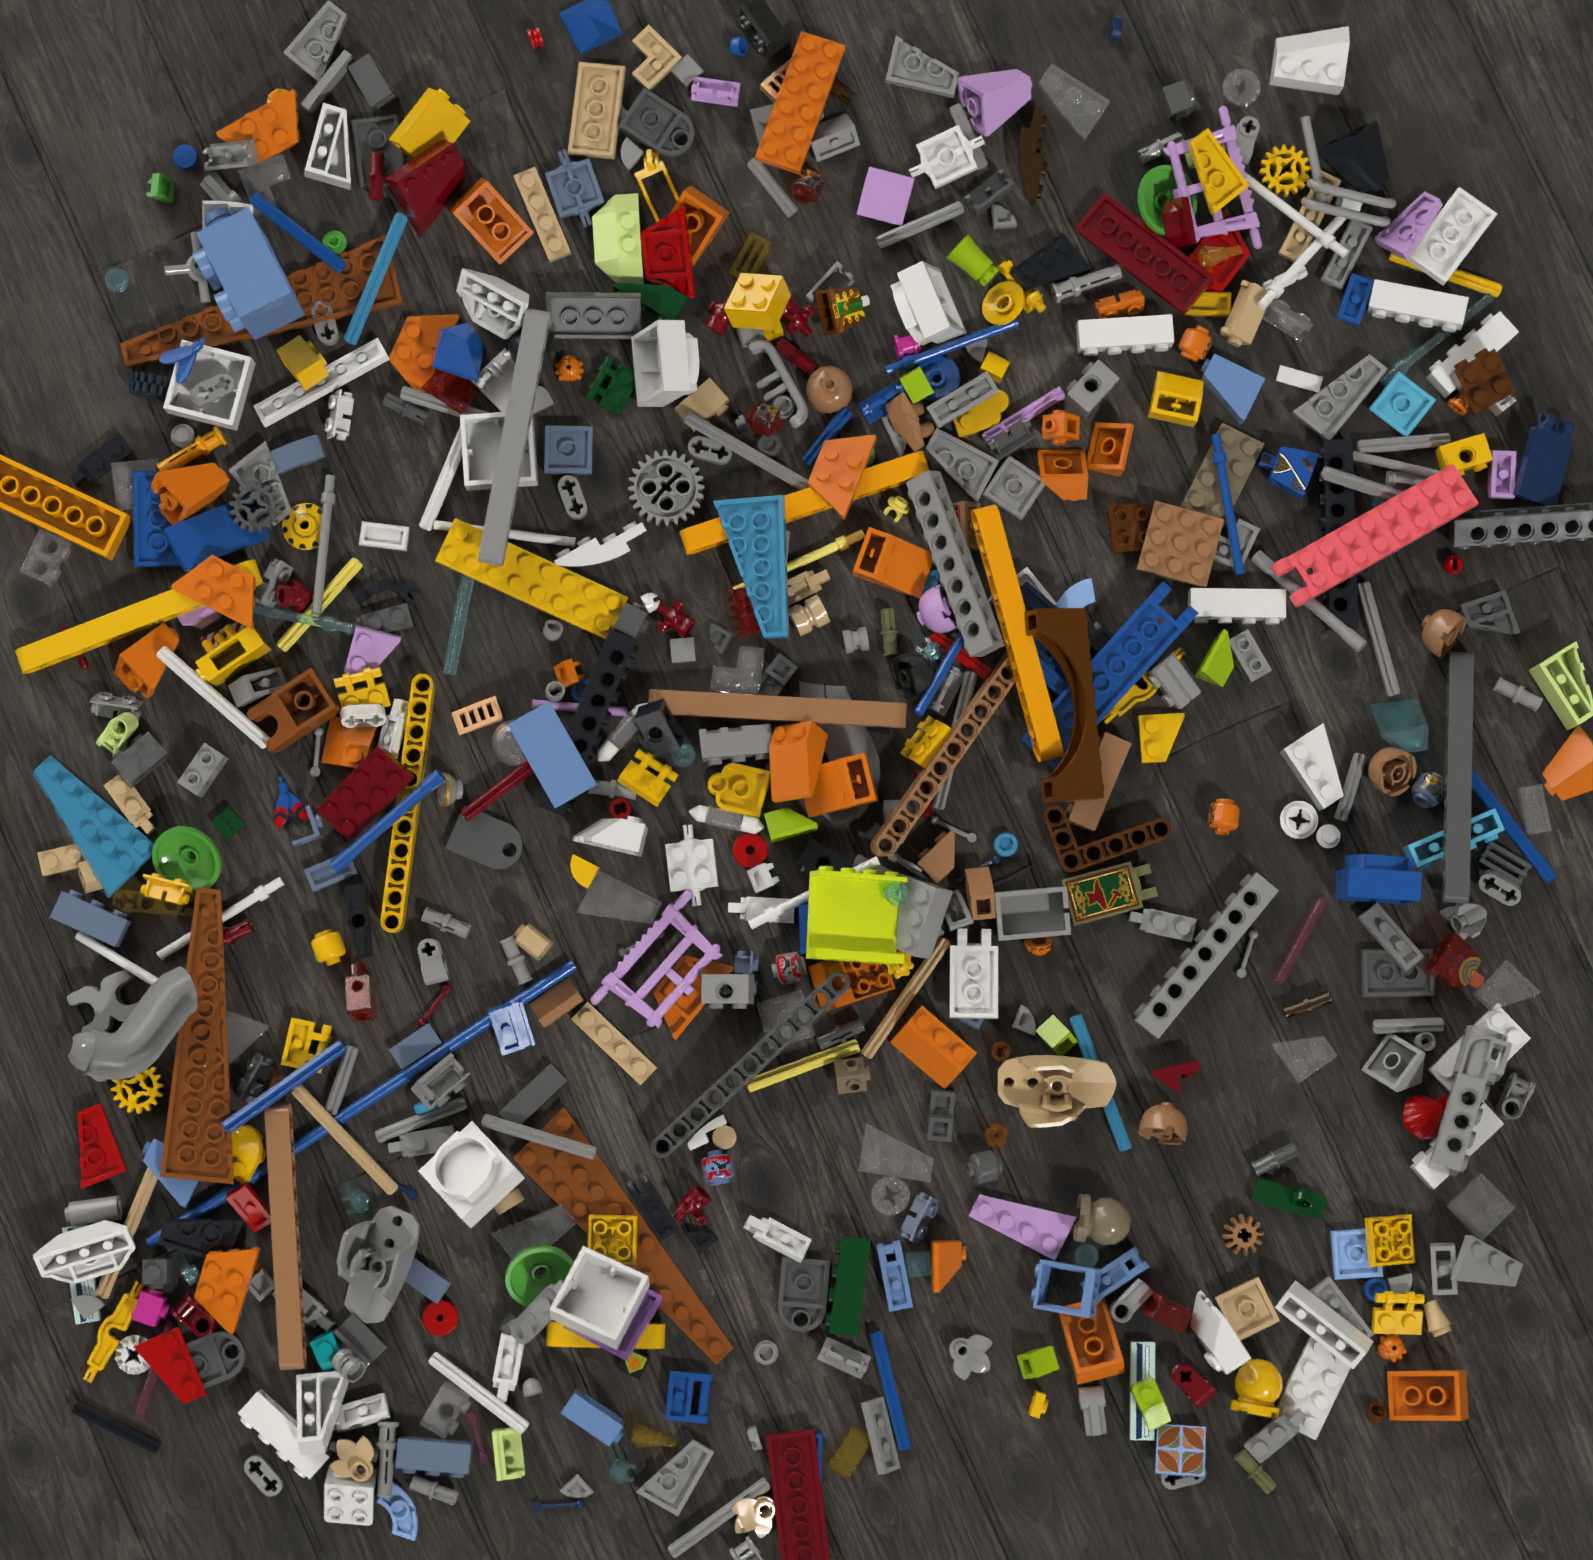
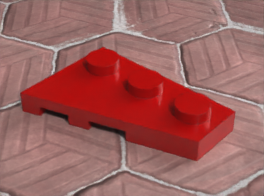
(98, 1147)
(173, 1364)

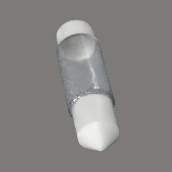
(619, 736)
(726, 819)

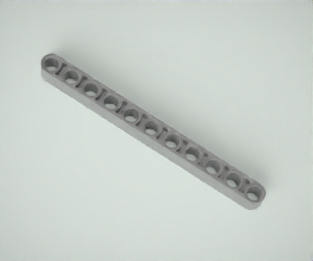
(514, 437)

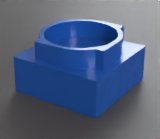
(1378, 880)

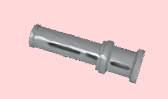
(1075, 286)
(385, 1489)

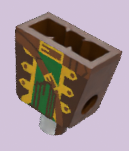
(840, 308)

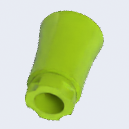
(973, 261)

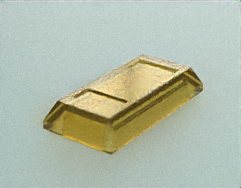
(850, 1453)

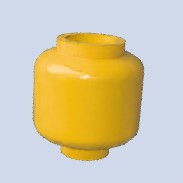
(328, 947)

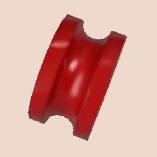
(535, 38)
(618, 801)

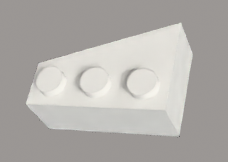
(318, 1408)

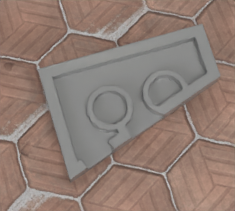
(317, 41)

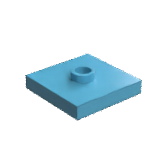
(1402, 404)

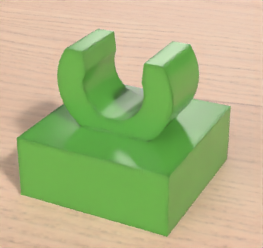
(161, 188)

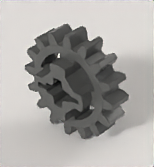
(256, 497)

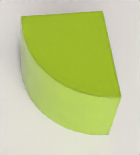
(916, 384)
(1056, 1036)
(1038, 1362)

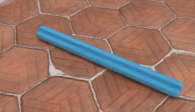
(375, 278)
(1111, 1111)

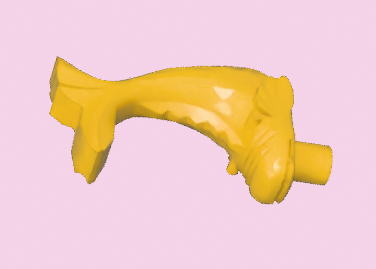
(1033, 298)

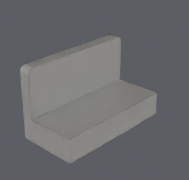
(834, 137)

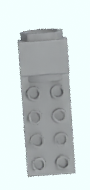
(1472, 1073)

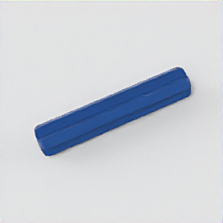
(829, 433)

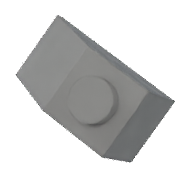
(256, 686)

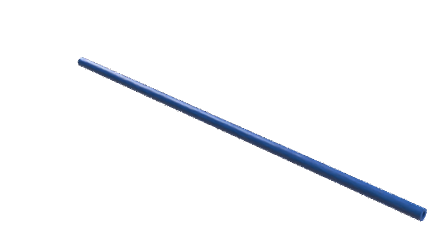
(381, 1091)

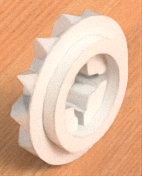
(1307, 812)
(122, 1354)

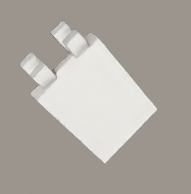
(973, 977)

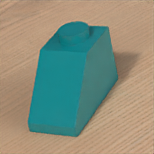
(325, 1348)

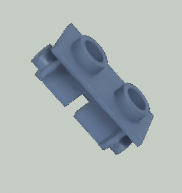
(746, 965)
(917, 1227)

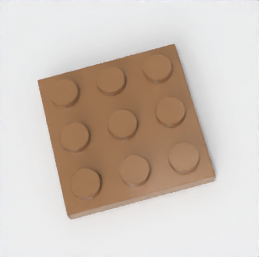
(1180, 544)

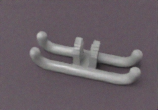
(1348, 203)
(782, 373)

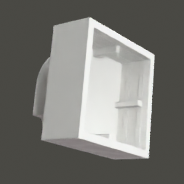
(927, 305)
(208, 363)
(664, 363)
(480, 450)
(471, 1174)
(599, 1297)

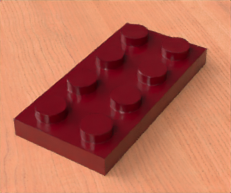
(365, 793)

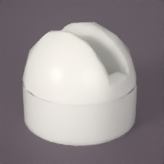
(648, 602)

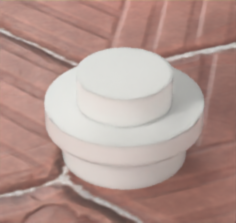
(1328, 836)

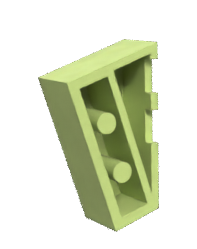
(1565, 686)

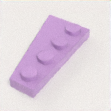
(1029, 1225)

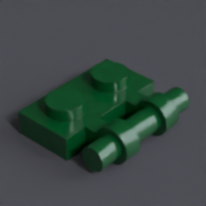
(619, 390)

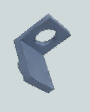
(316, 822)

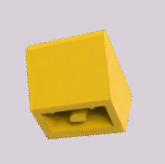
(1176, 399)

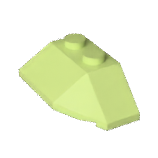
(619, 239)

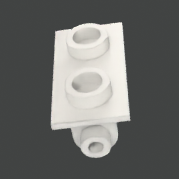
(336, 423)

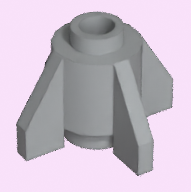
(1466, 918)

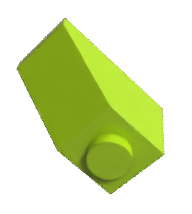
(1150, 1403)

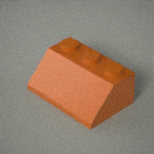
(933, 1047)

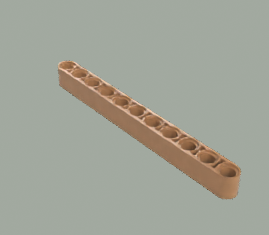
(783, 708)
(946, 760)
(285, 1237)

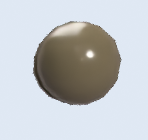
(1103, 1220)

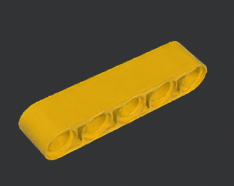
(560, 1337)

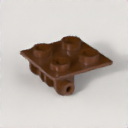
(1127, 526)

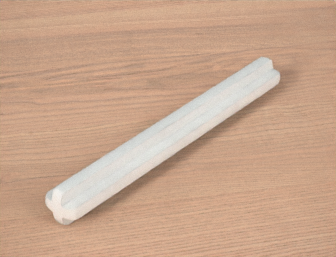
(443, 484)
(478, 1392)

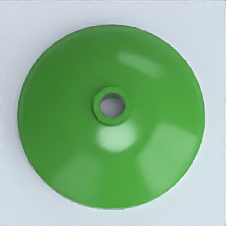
(1157, 189)
(174, 859)
(526, 1281)

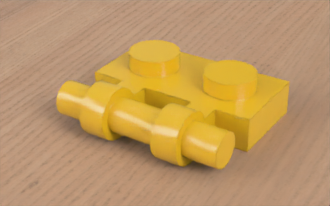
(372, 694)
(926, 741)
(645, 783)
(299, 1042)
(1397, 1320)

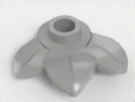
(974, 1356)

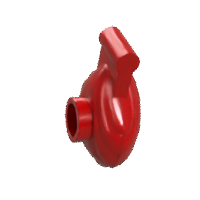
(1424, 1115)

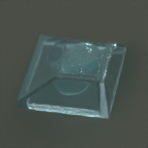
(1402, 724)

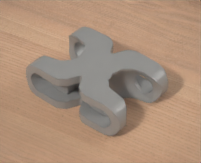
(105, 1002)

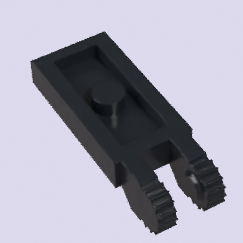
(654, 1210)

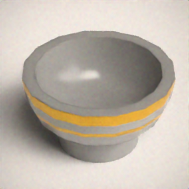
(449, 790)

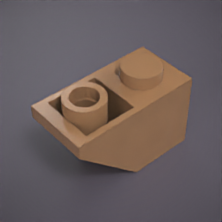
(940, 859)
(980, 893)

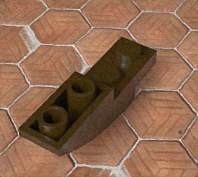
(1032, 164)

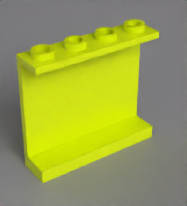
(851, 917)

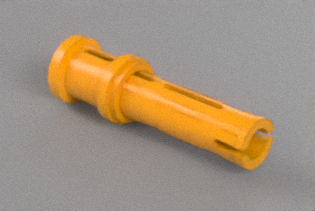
(202, 445)

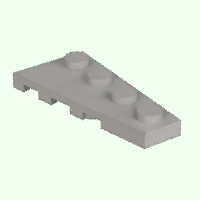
(1336, 402)

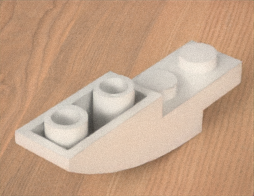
(592, 553)

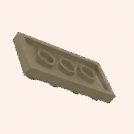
(1205, 491)

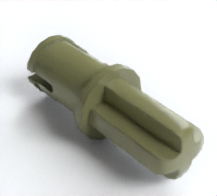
(889, 632)
(1255, 1471)

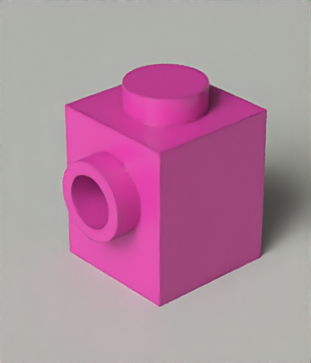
(151, 1307)

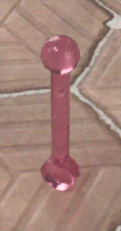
(472, 1417)

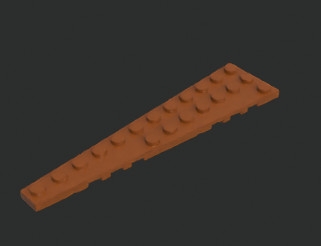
(310, 285)
(200, 1088)
(590, 1188)

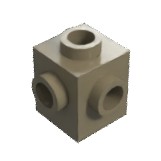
(851, 1075)

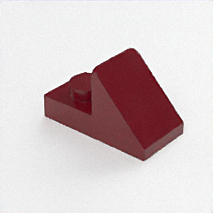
(1169, 1075)

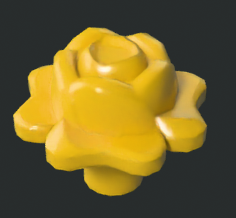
(901, 969)

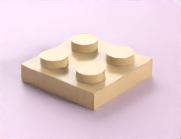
(1247, 1308)

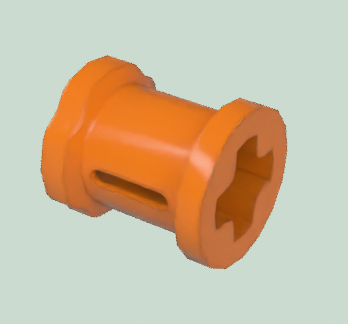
(1457, 404)

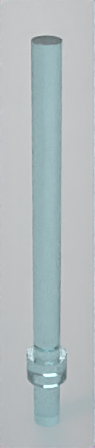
(1403, 365)
(327, 623)

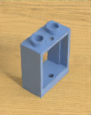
(1090, 1290)
(594, 1417)

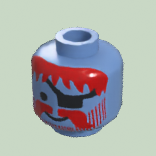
(717, 1167)

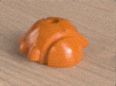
(572, 373)
(1038, 946)
(1385, 1347)

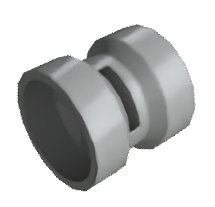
(855, 640)
(347, 1364)

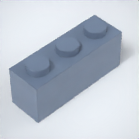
(91, 918)
(434, 1456)

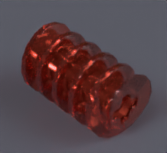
(745, 613)

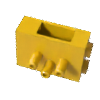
(428, 123)
(231, 654)

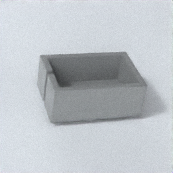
(1032, 913)

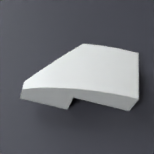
(700, 1137)

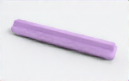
(1027, 412)

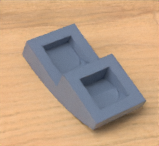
(298, 453)
(427, 1281)

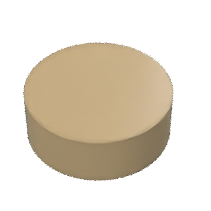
(724, 1137)

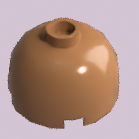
(829, 389)
(1441, 630)
(1392, 770)
(1164, 1123)

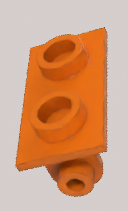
(1129, 304)

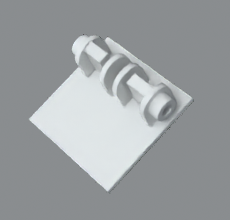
(496, 379)

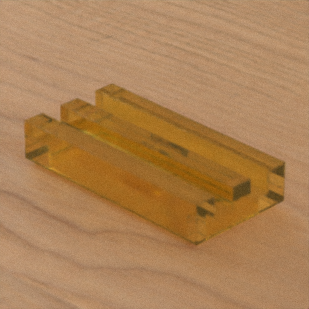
(760, 240)

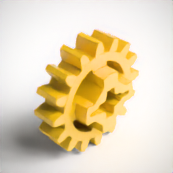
(1277, 164)
(133, 1097)

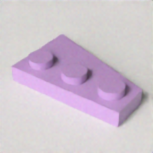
(1409, 226)

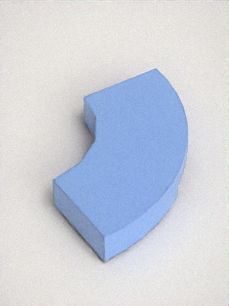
(1078, 595)
(402, 1512)

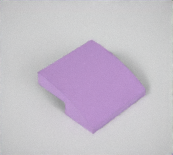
(885, 196)

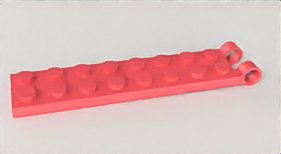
(1378, 533)

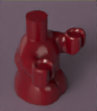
(796, 318)
(718, 320)
(293, 595)
(676, 619)
(692, 1204)

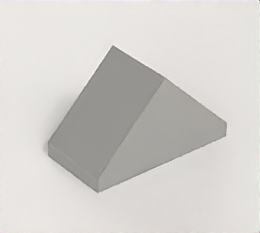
(957, 912)

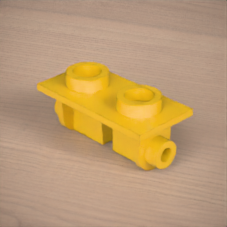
(175, 890)

